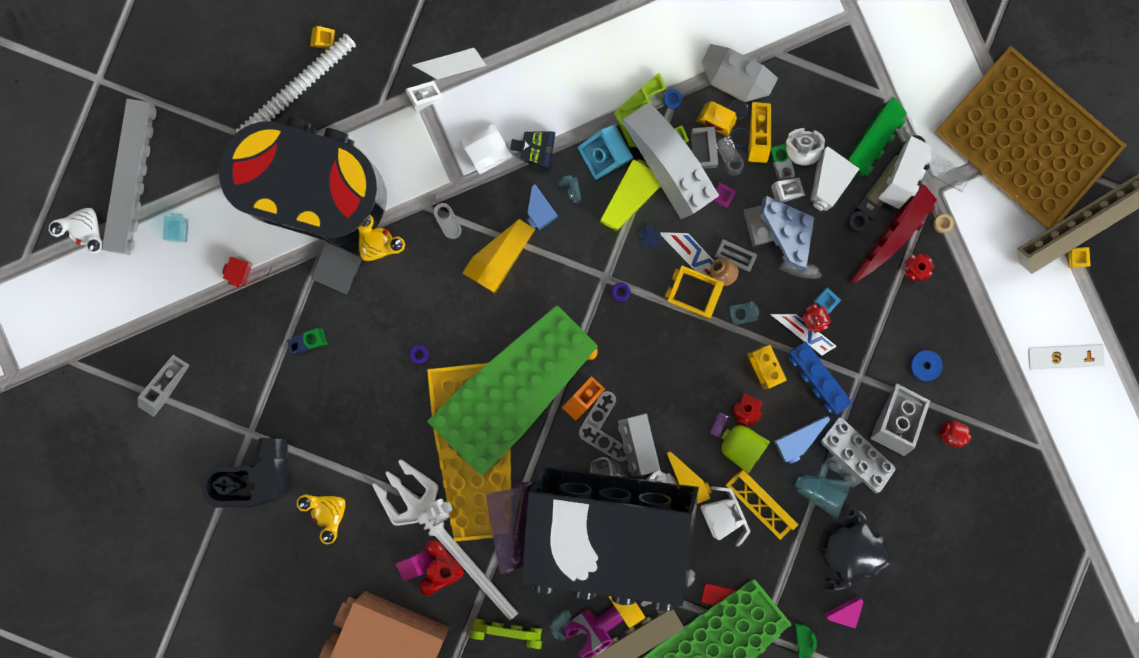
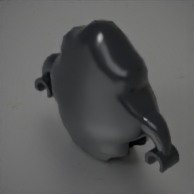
(854, 551)

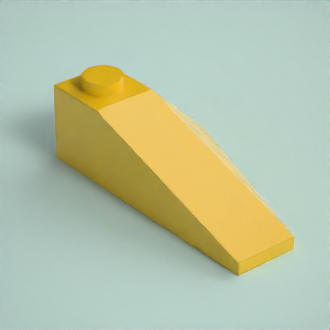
(496, 259)

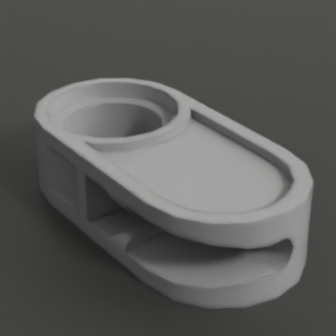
(449, 224)

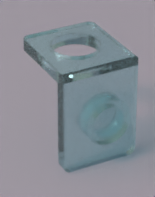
(751, 313)

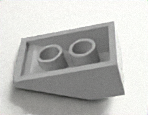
(901, 420)

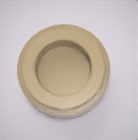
(943, 223)

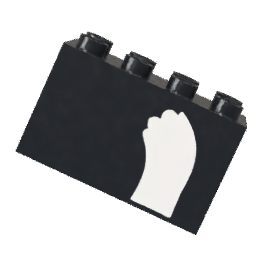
(610, 537)

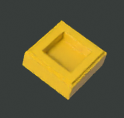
(1079, 257)

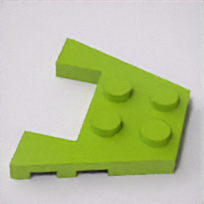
(637, 101)

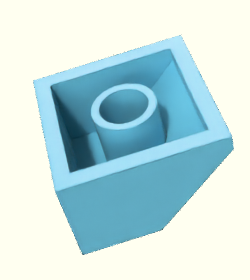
(605, 152)

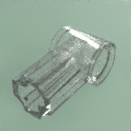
(730, 154)

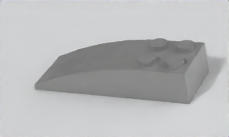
(670, 161)

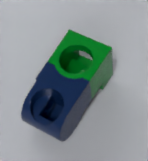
(307, 341)

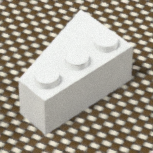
(907, 172)

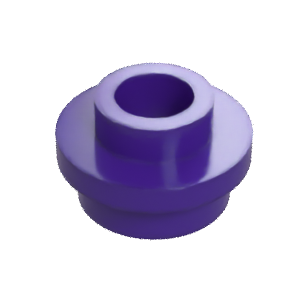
(625, 287)
(414, 358)

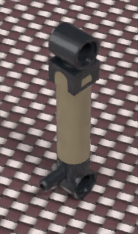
(870, 204)

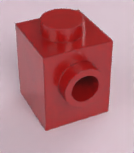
(236, 271)

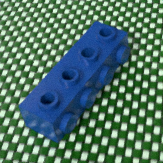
(819, 377)

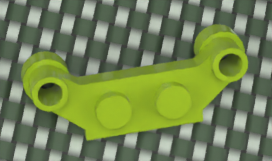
(479, 629)

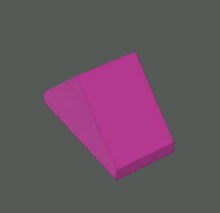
(414, 565)
(846, 613)

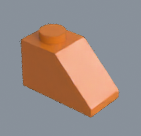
(583, 398)

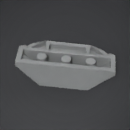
(737, 74)

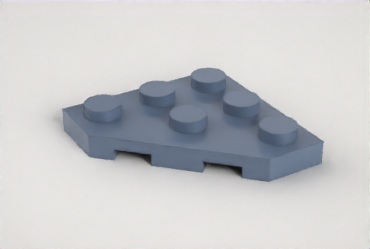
(789, 230)

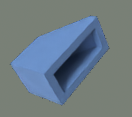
(539, 210)

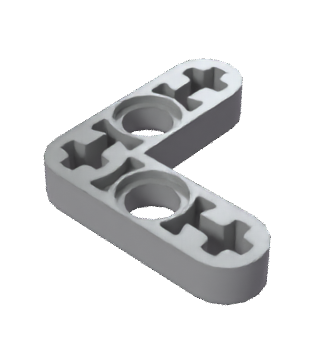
(595, 427)

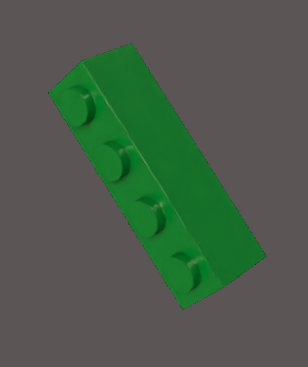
(877, 136)

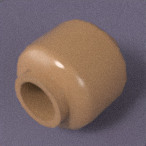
(724, 271)

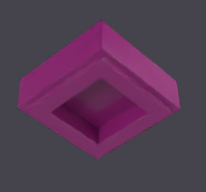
(725, 195)

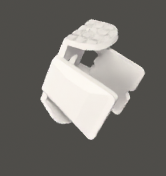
(725, 517)

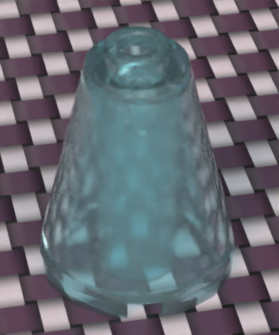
(824, 492)

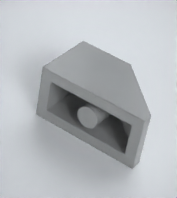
(757, 228)

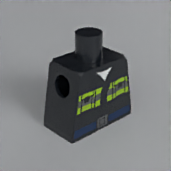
(535, 148)

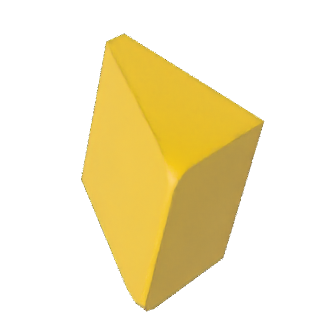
(322, 37)

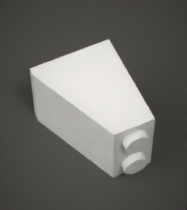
(831, 179)

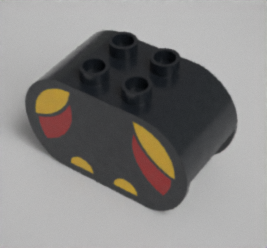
(302, 180)

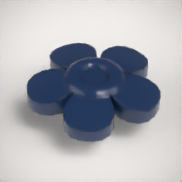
(650, 236)

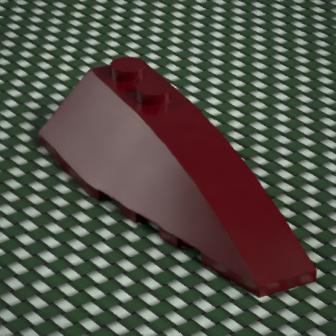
(900, 229)

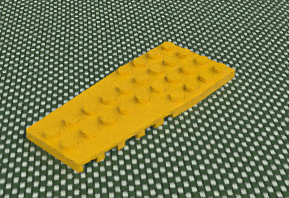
(462, 484)

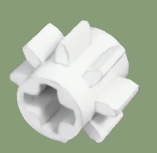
(439, 510)

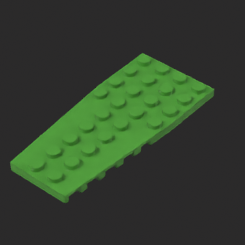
(513, 390)
(732, 628)

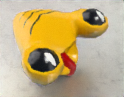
(377, 242)
(326, 512)

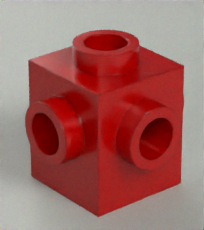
(912, 270)
(748, 410)

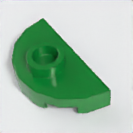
(805, 641)

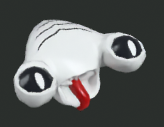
(82, 229)

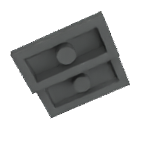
(337, 267)

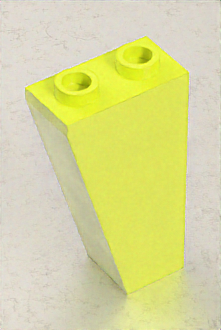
(631, 194)

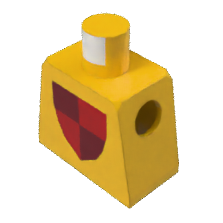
(717, 116)

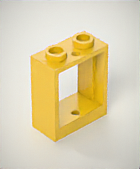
(712, 301)
(762, 363)

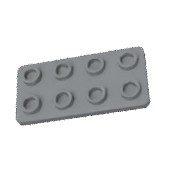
(855, 457)

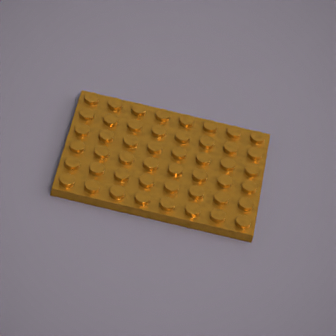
(1030, 138)

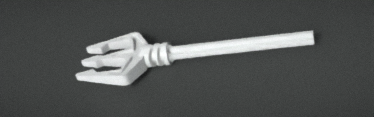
(418, 513)

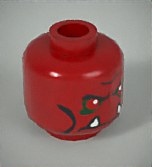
(816, 318)
(955, 434)

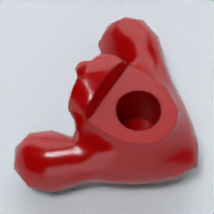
(441, 571)

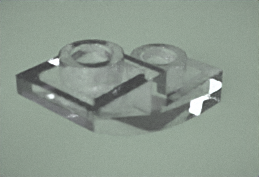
(949, 174)
(809, 272)

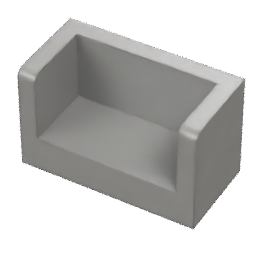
(704, 146)

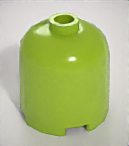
(743, 446)

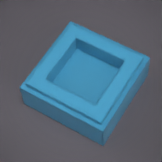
(827, 299)

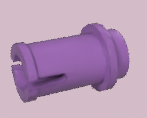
(719, 424)

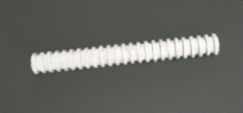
(302, 82)

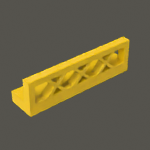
(769, 502)

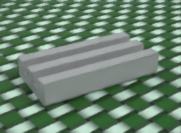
(740, 249)

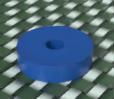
(917, 365)

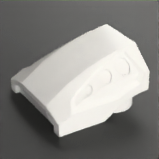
(486, 149)

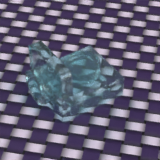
(573, 191)
(562, 620)

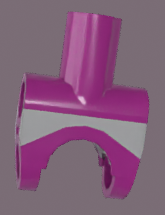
(596, 630)

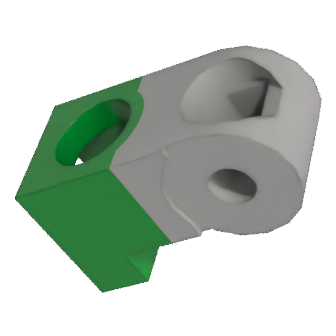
(781, 162)

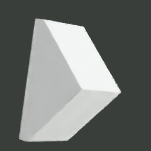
(424, 95)
(787, 189)

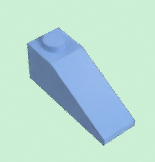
(798, 441)

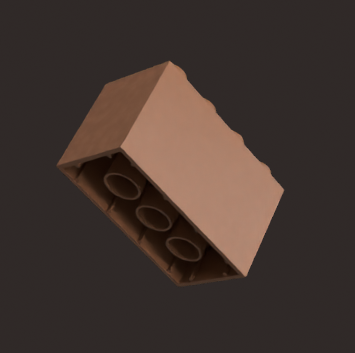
(383, 630)

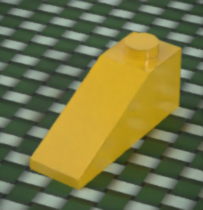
(760, 132)
(686, 476)

